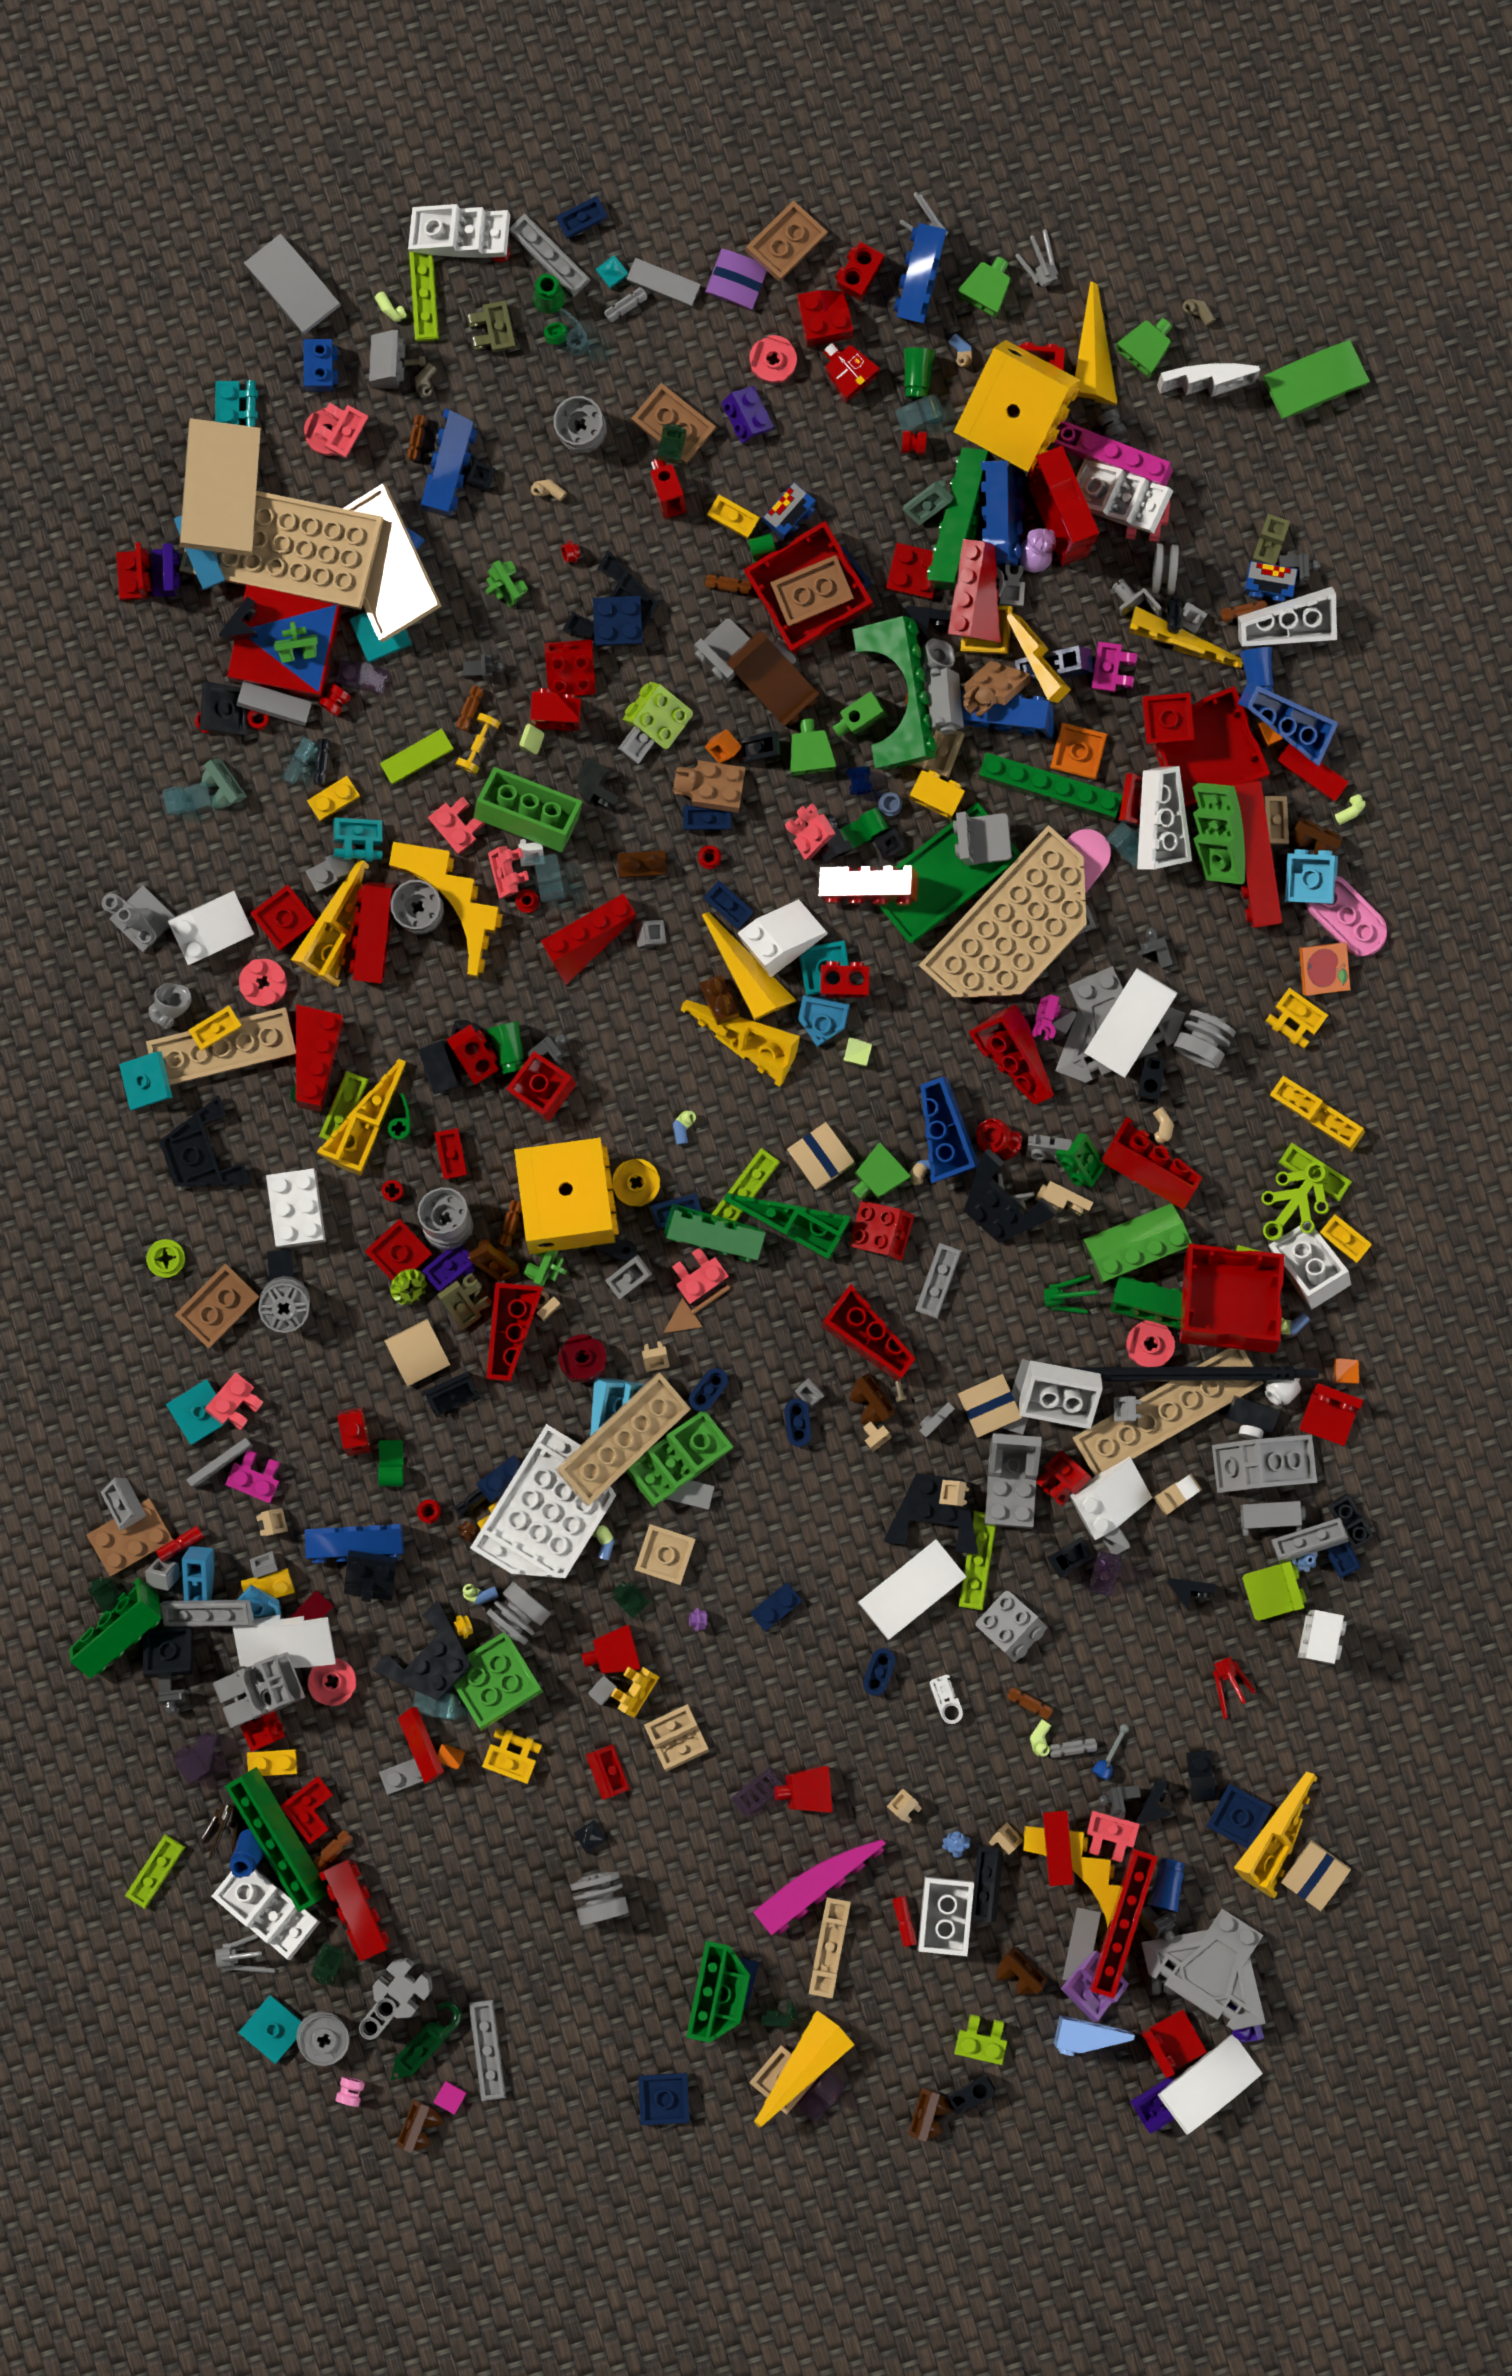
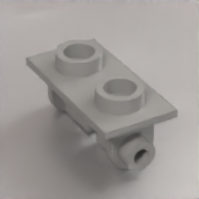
(1040, 1148)

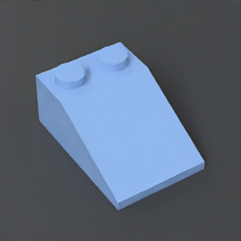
(1084, 2036)

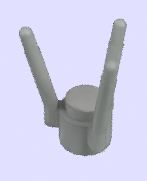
(925, 206)
(1045, 274)
(227, 1957)

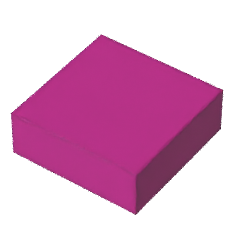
(450, 2097)

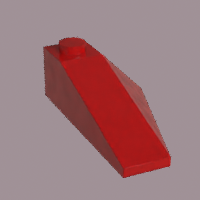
(1012, 1046)

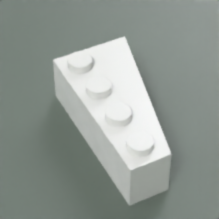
(1292, 621)

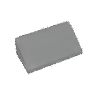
(122, 1503)

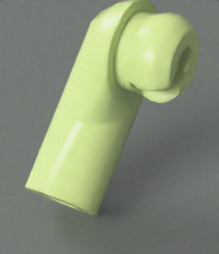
(387, 308)
(1351, 812)
(1038, 1739)

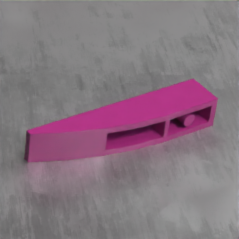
(1106, 451)
(812, 1885)

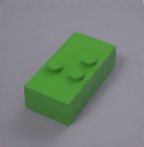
(528, 809)

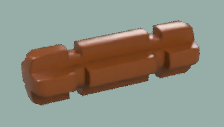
(417, 438)
(728, 584)
(1229, 614)
(469, 708)
(510, 1223)
(1029, 1703)
(332, 1850)

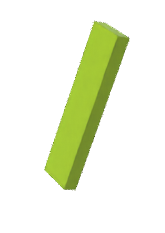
(424, 297)
(749, 1183)
(977, 1566)

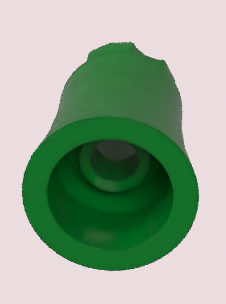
(548, 301)
(918, 371)
(507, 1046)

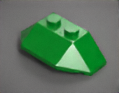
(718, 1993)

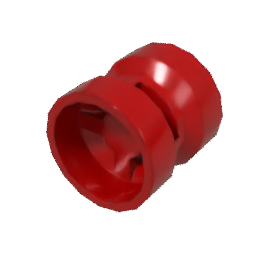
(914, 442)
(335, 700)

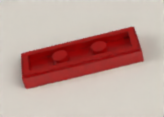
(1320, 778)
(420, 1745)
(1058, 1848)

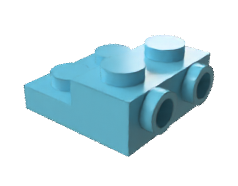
(1311, 877)

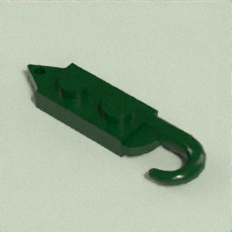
(425, 2043)

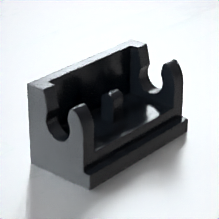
(440, 1067)
(451, 1394)

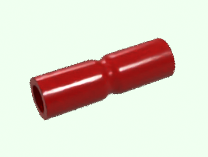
(177, 1545)
(904, 1918)

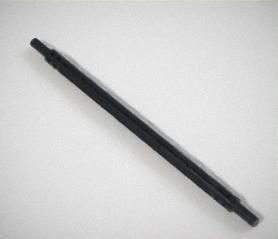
(1261, 1373)

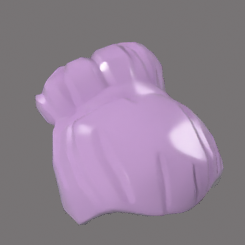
(1037, 550)

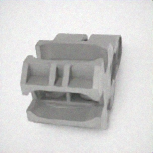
(259, 1689)
(396, 1993)

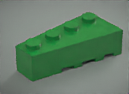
(714, 1232)
(117, 1630)

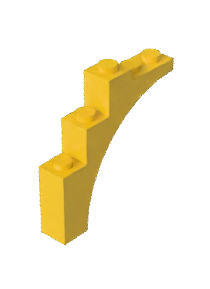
(433, 867)
(1091, 1870)

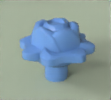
(1305, 1562)
(956, 1843)

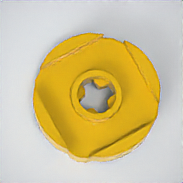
(632, 1169)

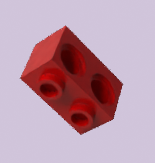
(864, 273)
(844, 987)
(472, 1054)

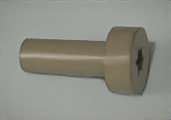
(421, 361)
(901, 1397)

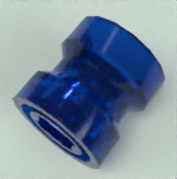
(859, 780)

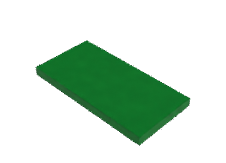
(942, 882)

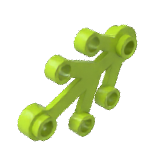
(1297, 1198)

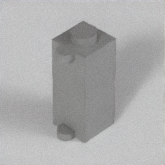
(944, 700)
(1272, 1515)

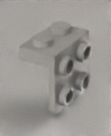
(719, 647)
(982, 838)
(1011, 1626)

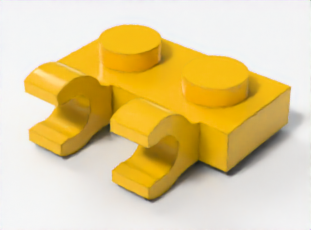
(639, 1691)

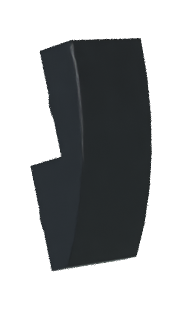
(1353, 1522)

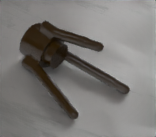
(227, 1816)

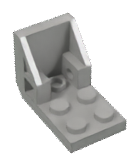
(1264, 1463)
(1012, 1480)

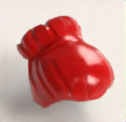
(998, 1138)

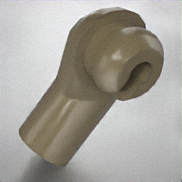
(1199, 308)
(422, 381)

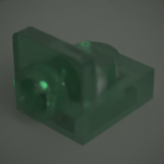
(671, 444)
(105, 1593)
(630, 1598)
(327, 1964)
(774, 2017)

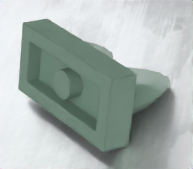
(928, 502)
(229, 789)

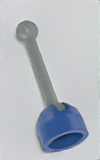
(1104, 1768)

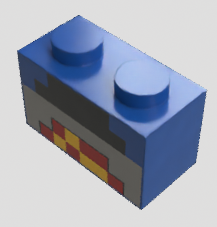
(789, 512)
(1270, 582)

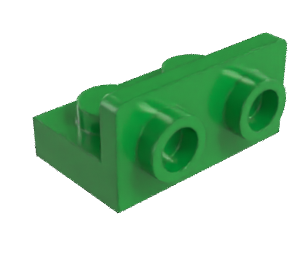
(1081, 1161)

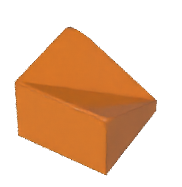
(1268, 735)
(723, 746)
(1346, 1371)
(450, 1756)

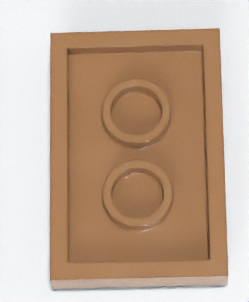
(786, 241)
(668, 408)
(812, 591)
(217, 1306)
(125, 1547)

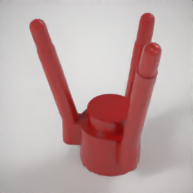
(1227, 1670)

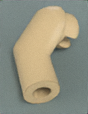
(548, 487)
(1166, 1126)

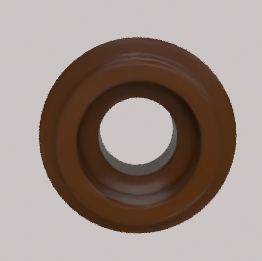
(468, 1531)

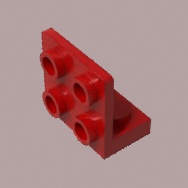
(1050, 353)
(133, 575)
(570, 667)
(881, 1230)
(1330, 1414)
(1173, 2042)

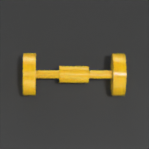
(487, 721)

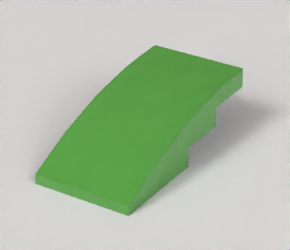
(1315, 379)
(1220, 833)
(679, 1458)

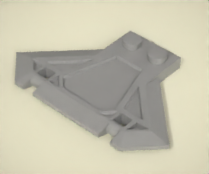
(1094, 1001)
(1212, 1969)

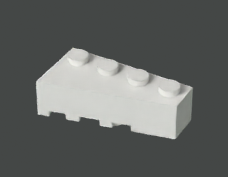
(1162, 820)

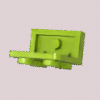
(658, 714)
(1274, 1590)

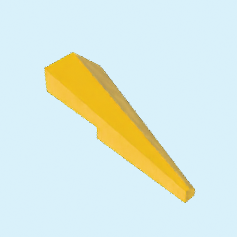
(326, 942)
(1265, 1857)

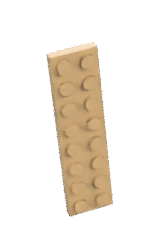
(1163, 1415)

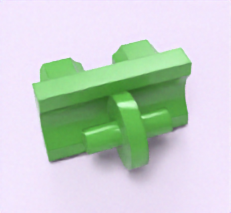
(502, 585)
(286, 646)
(540, 1274)

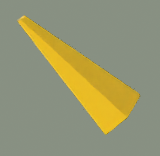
(1093, 356)
(1155, 628)
(758, 989)
(761, 1044)
(355, 1137)
(817, 2050)

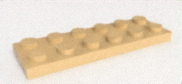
(260, 1040)
(622, 1439)

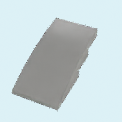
(292, 284)

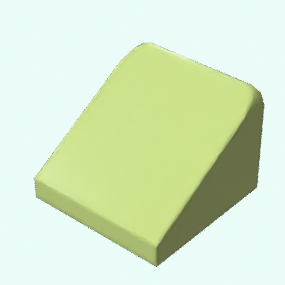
(531, 739)

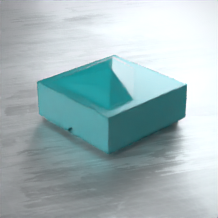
(611, 272)

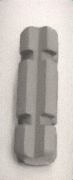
(625, 304)
(1073, 1748)

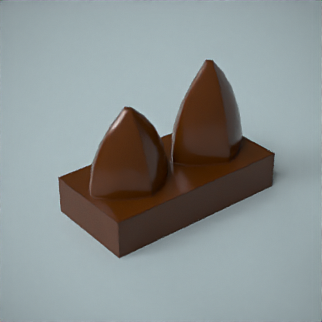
(1307, 831)
(642, 864)
(719, 1000)
(493, 1260)
(879, 1406)
(1016, 1964)
(928, 2105)
(419, 2116)

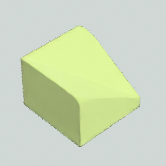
(857, 1052)

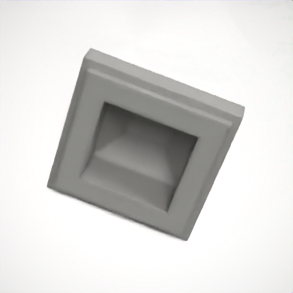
(809, 1392)

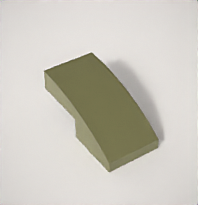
(1271, 540)

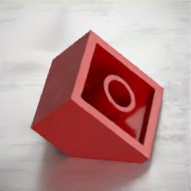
(541, 1086)

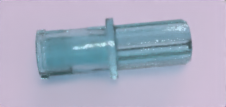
(298, 760)

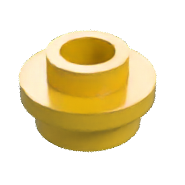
(463, 1626)

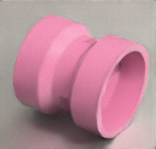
(349, 2097)

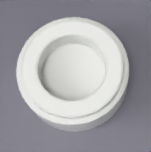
(1250, 1432)

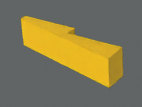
(1034, 649)
(1317, 1113)

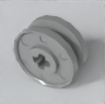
(1165, 569)
(329, 2050)

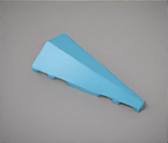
(609, 1397)

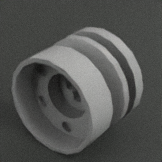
(580, 411)
(417, 893)
(1206, 1035)
(445, 1218)
(284, 1290)
(518, 1613)
(599, 1897)

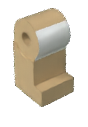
(1177, 1494)

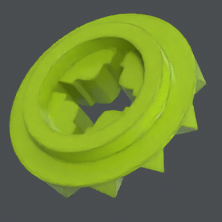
(172, 1249)
(402, 1282)

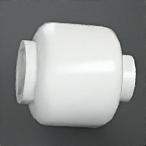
(1282, 1391)

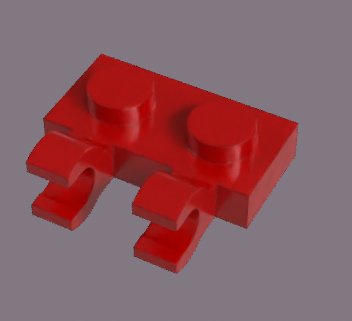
(1068, 1473)

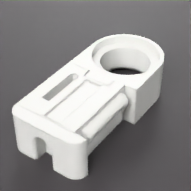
(944, 1697)

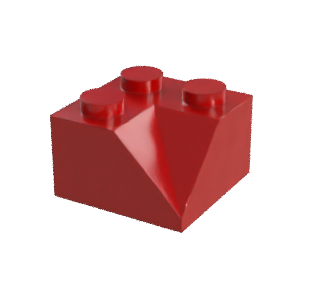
(824, 317)
(553, 712)

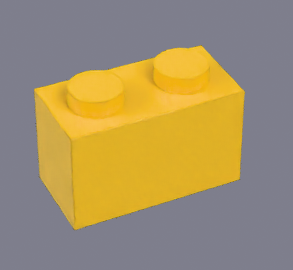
(937, 794)

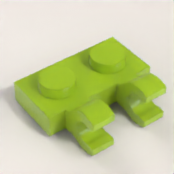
(981, 2046)

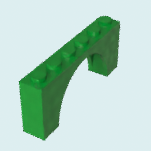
(913, 738)

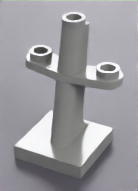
(139, 918)

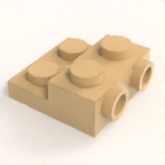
(1059, 1197)

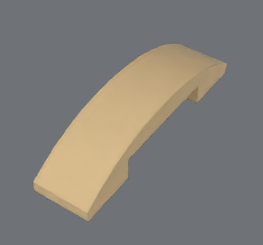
(829, 1947)

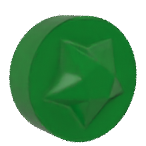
(555, 333)

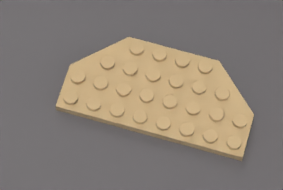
(1015, 924)

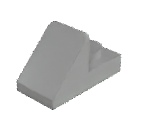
(329, 872)
(628, 1277)

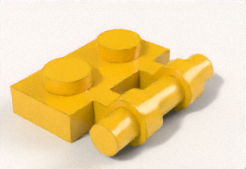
(1301, 1012)
(510, 1763)

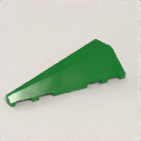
(808, 1227)

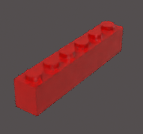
(1260, 879)
(1123, 1923)

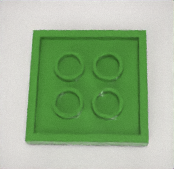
(496, 1681)

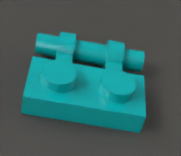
(228, 402)
(360, 832)

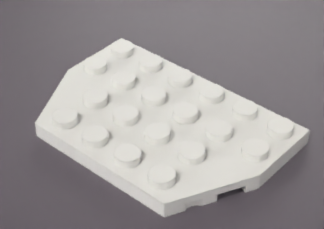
(539, 1518)

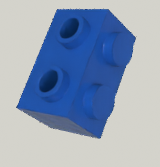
(319, 365)

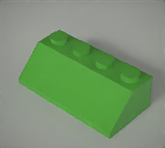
(1137, 1243)

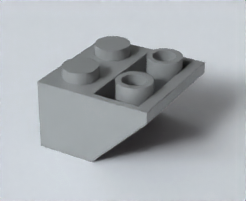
(385, 360)

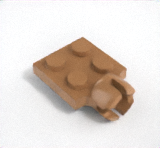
(992, 686)
(711, 785)

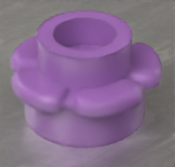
(698, 1619)

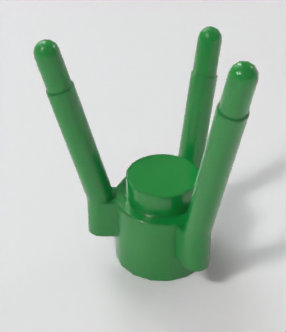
(1054, 1297)

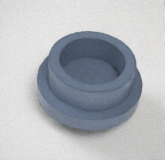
(890, 804)

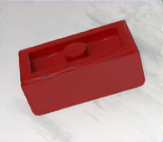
(607, 1772)

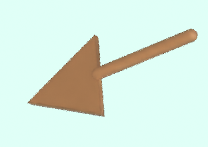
(684, 1317)

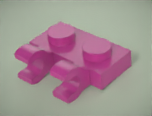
(1107, 667)
(1047, 1010)
(253, 1482)

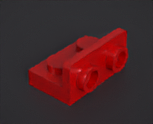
(262, 1731)

